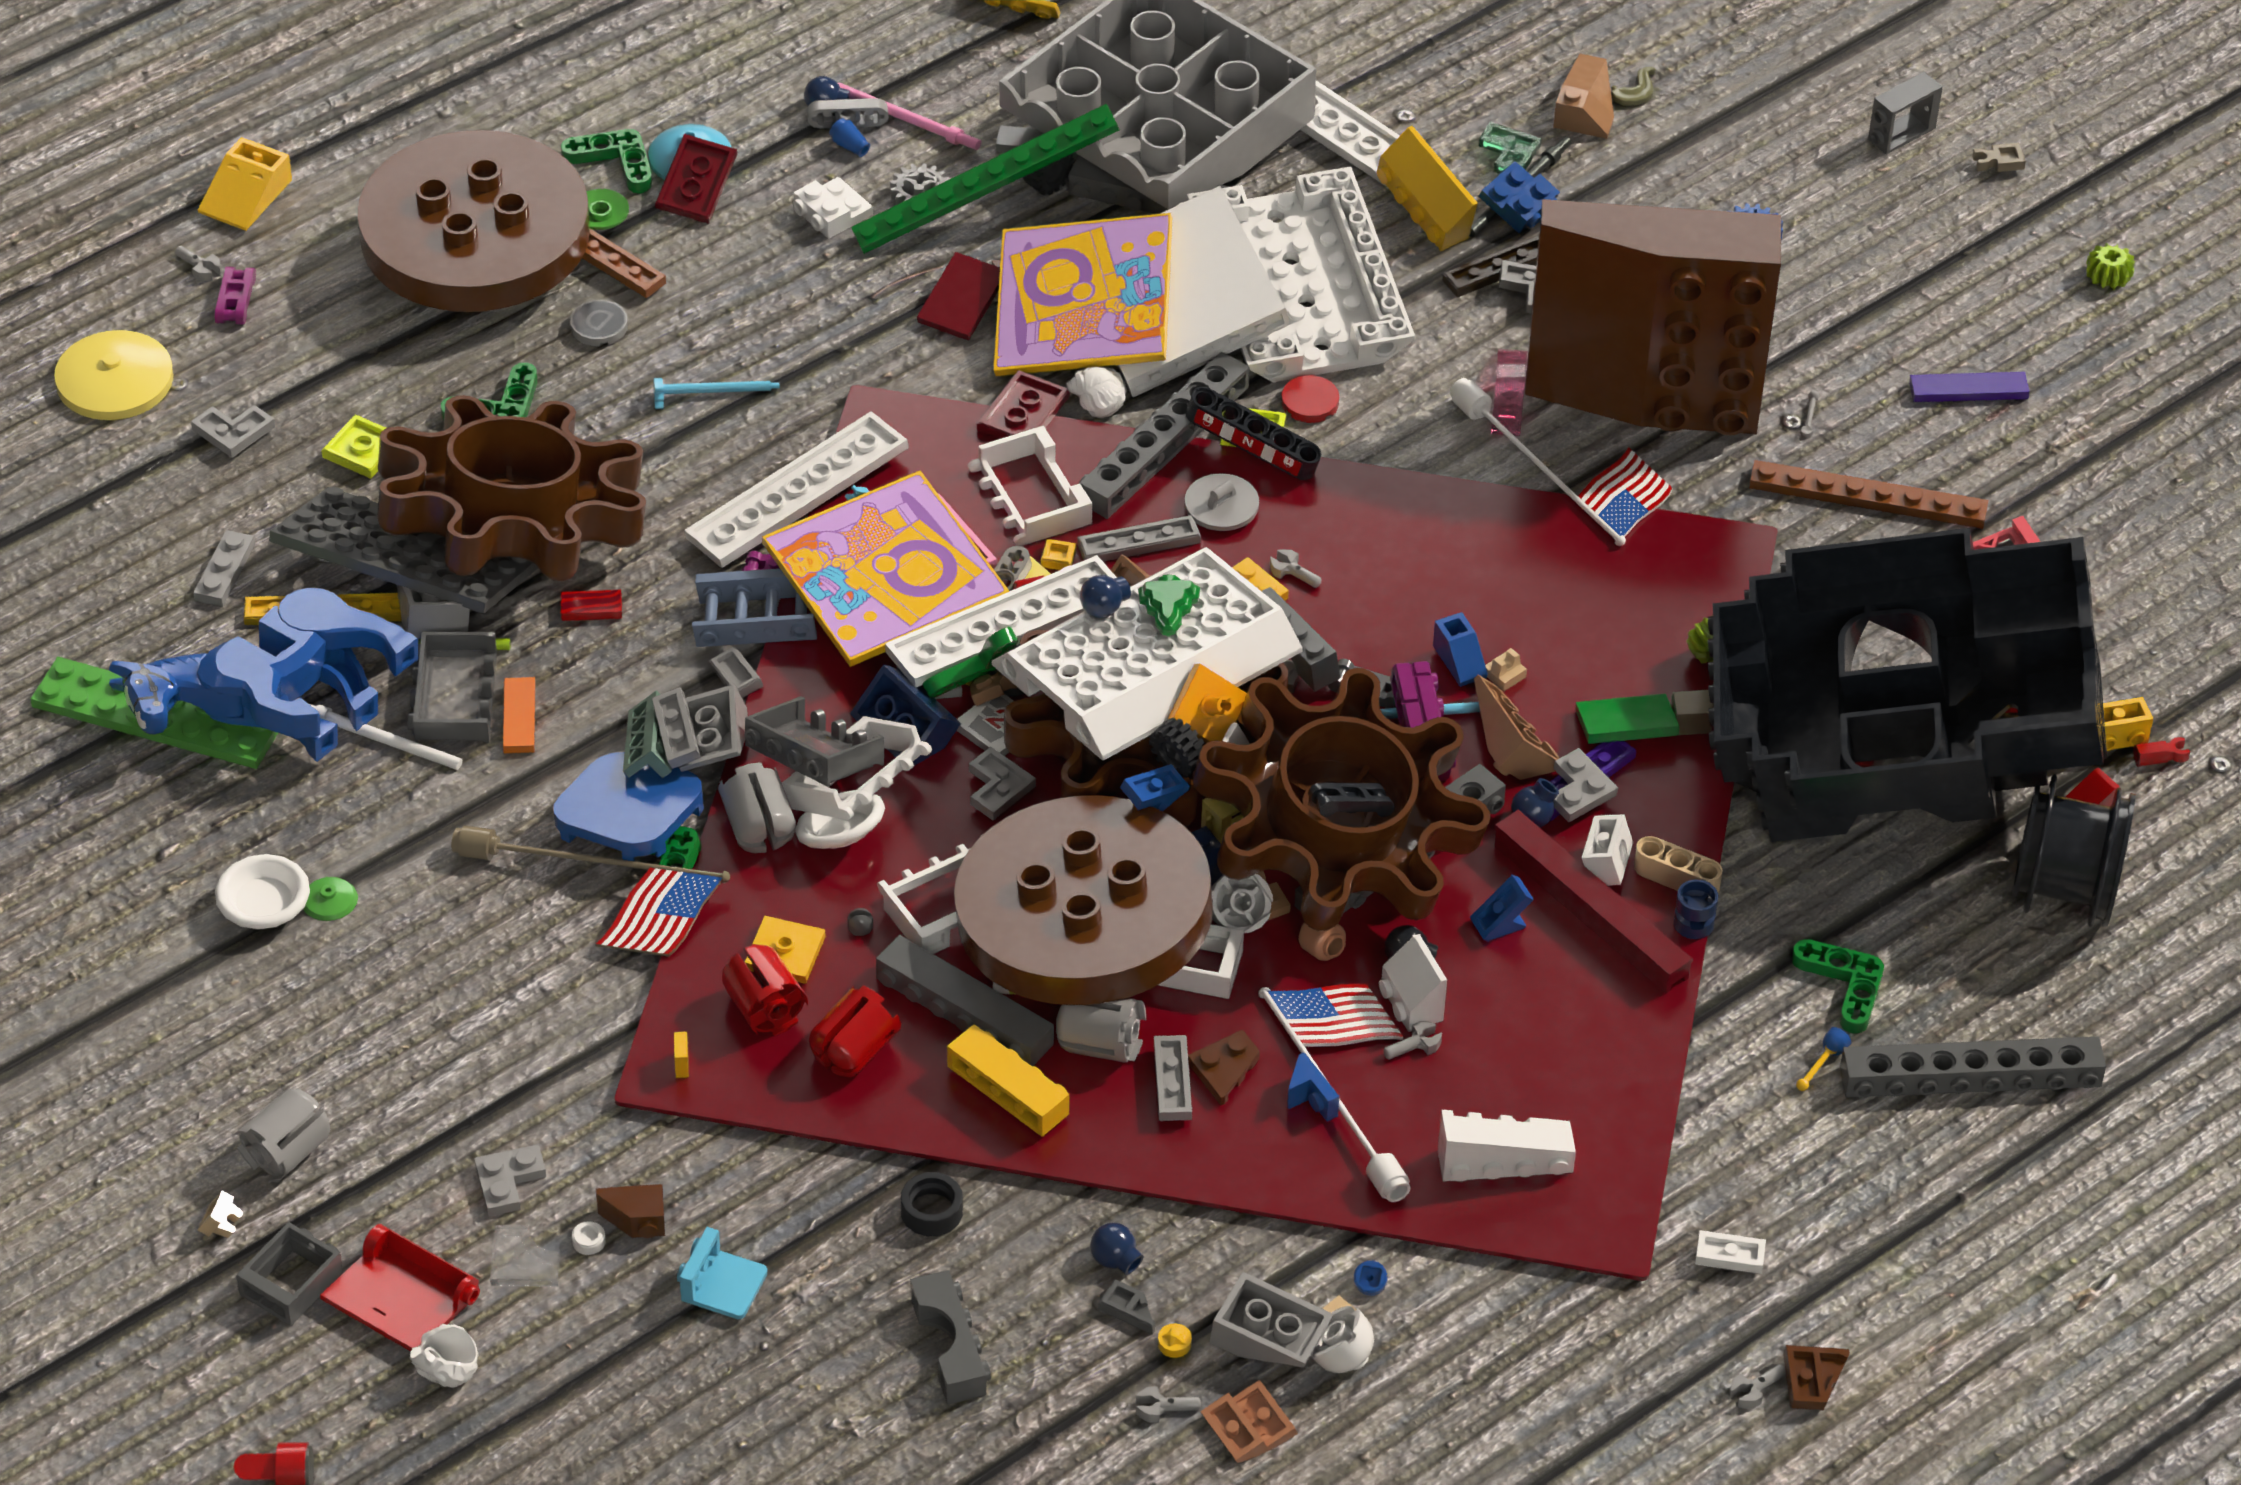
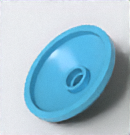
(666, 144)

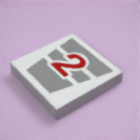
(985, 724)

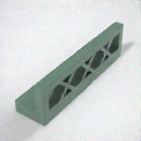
(644, 740)

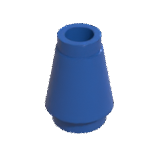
(849, 137)

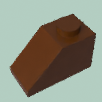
(633, 1209)

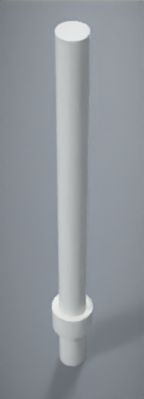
(391, 739)

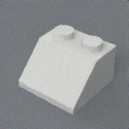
(1414, 984)

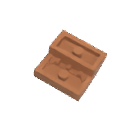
(1249, 1422)

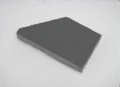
(1127, 1305)

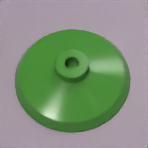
(330, 899)

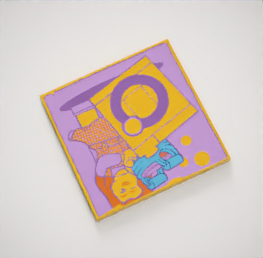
(1083, 294)
(883, 566)

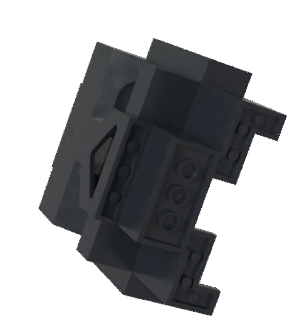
(2000, 635)

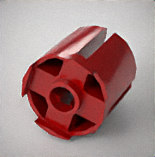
(779, 990)
(853, 1032)

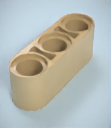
(1673, 864)

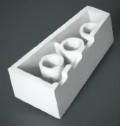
(1503, 1147)

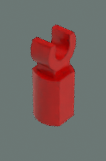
(2160, 752)

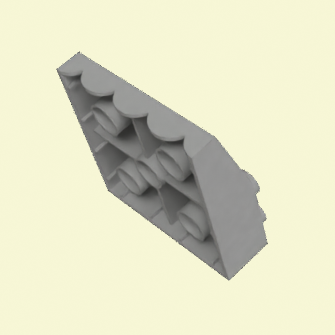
(1185, 85)

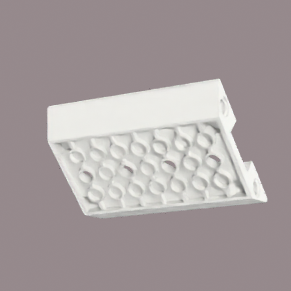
(1336, 271)
(1131, 691)

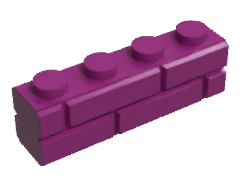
(1416, 696)

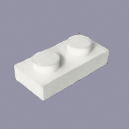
(1730, 1252)

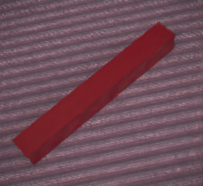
(1592, 901)

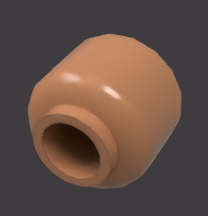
(1322, 944)

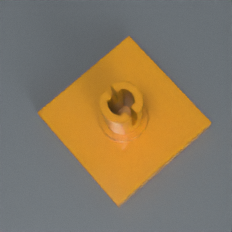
(1208, 704)

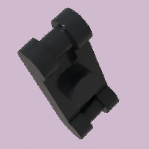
(1350, 798)

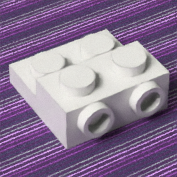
(831, 206)

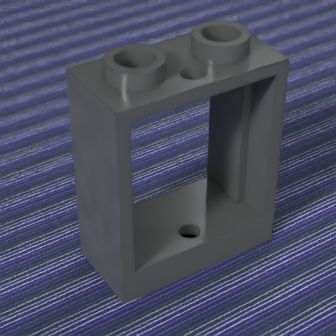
(1915, 93)
(276, 1300)

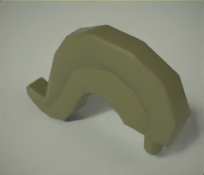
(1636, 95)

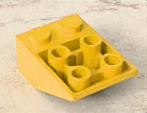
(246, 183)

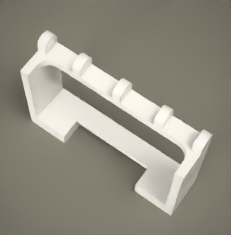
(1037, 442)
(813, 797)
(935, 935)

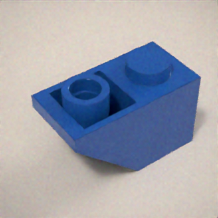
(1459, 648)

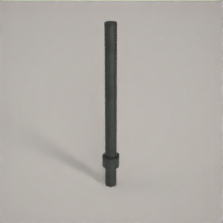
(1548, 158)

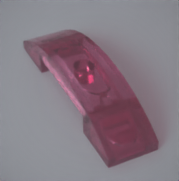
(1509, 390)

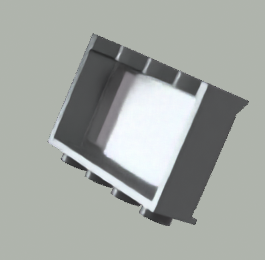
(453, 686)
(807, 746)

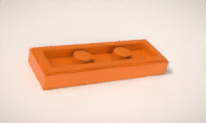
(519, 715)

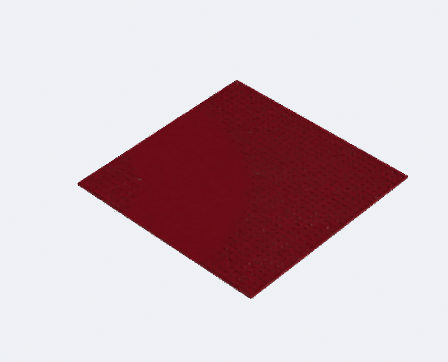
(1530, 1019)

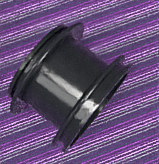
(2074, 850)

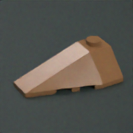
(1510, 736)

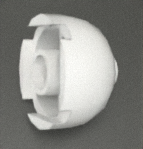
(1241, 903)
(1345, 1342)

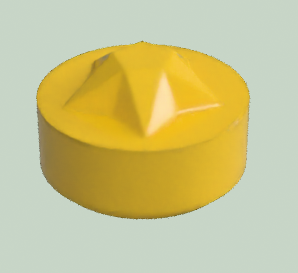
(1174, 1340)

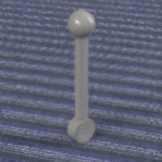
(1806, 431)

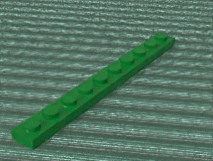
(985, 178)

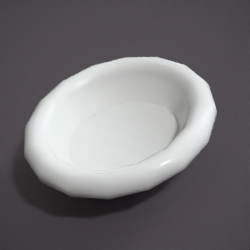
(832, 832)
(262, 891)

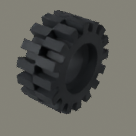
(1050, 176)
(1176, 746)

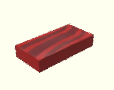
(591, 605)

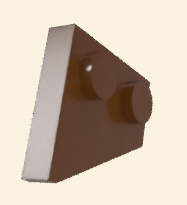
(1224, 1064)
(1812, 1374)

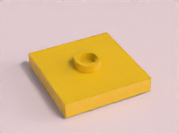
(794, 942)

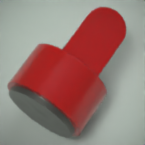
(288, 1466)

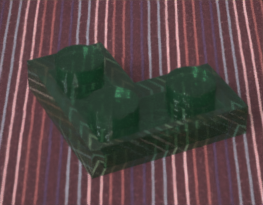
(1511, 145)

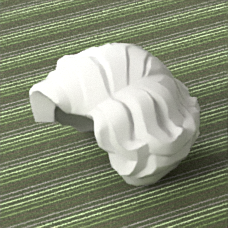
(1099, 390)
(446, 1356)

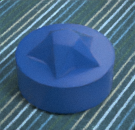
(1370, 1278)

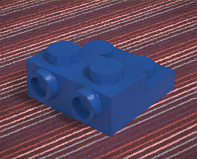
(1518, 196)

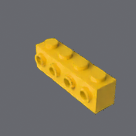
(2127, 723)
(1008, 1079)

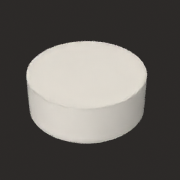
(588, 1238)

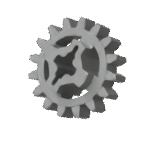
(914, 182)

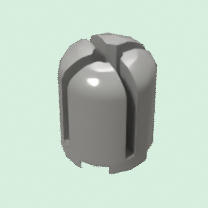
(757, 808)
(1102, 1029)
(283, 1133)

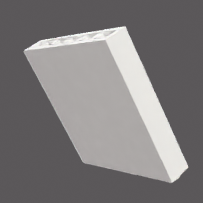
(1215, 292)

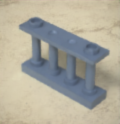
(743, 587)

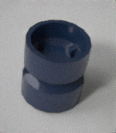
(1695, 909)

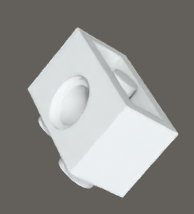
(1608, 848)

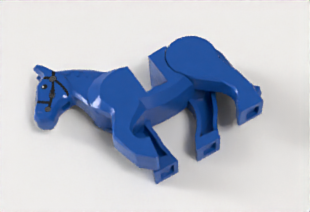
(262, 684)

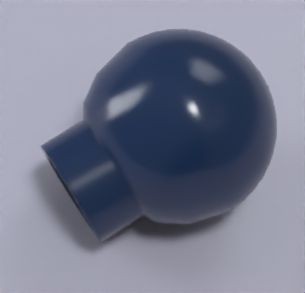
(824, 89)
(1103, 595)
(1536, 802)
(1115, 1248)

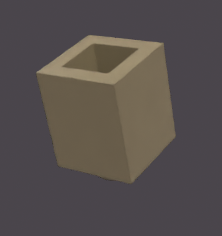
(1692, 711)

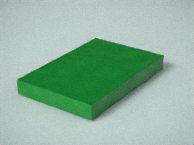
(1627, 718)

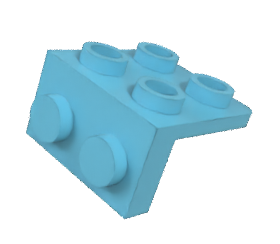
(719, 1278)

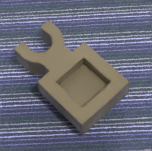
(2002, 156)

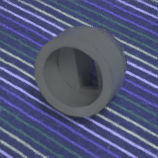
(860, 922)

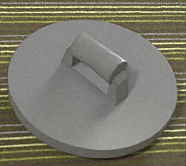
(1222, 502)

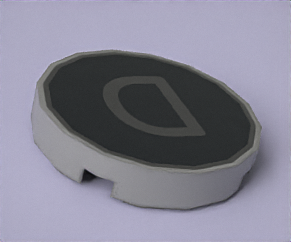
(598, 322)

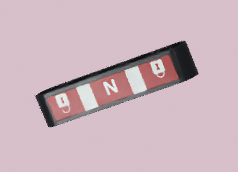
(1253, 433)

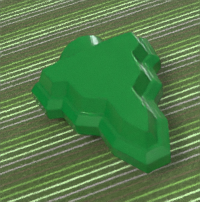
(1168, 601)

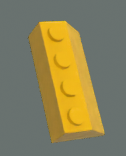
(1427, 189)

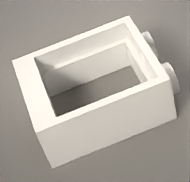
(1219, 940)

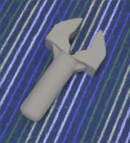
(201, 265)
(1291, 567)
(1418, 1040)
(1754, 1398)
(1162, 1404)

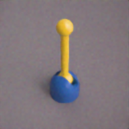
(1833, 1045)

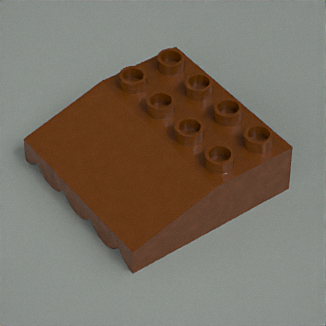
(1654, 313)

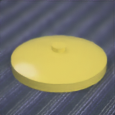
(113, 375)

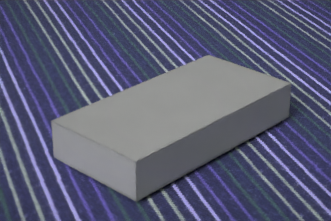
(734, 669)

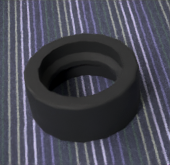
(931, 1223)

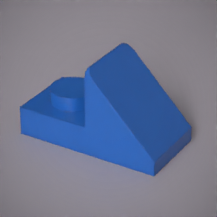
(1155, 788)
(1501, 910)
(1311, 1085)

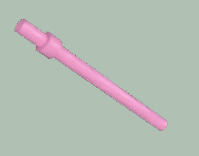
(952, 134)

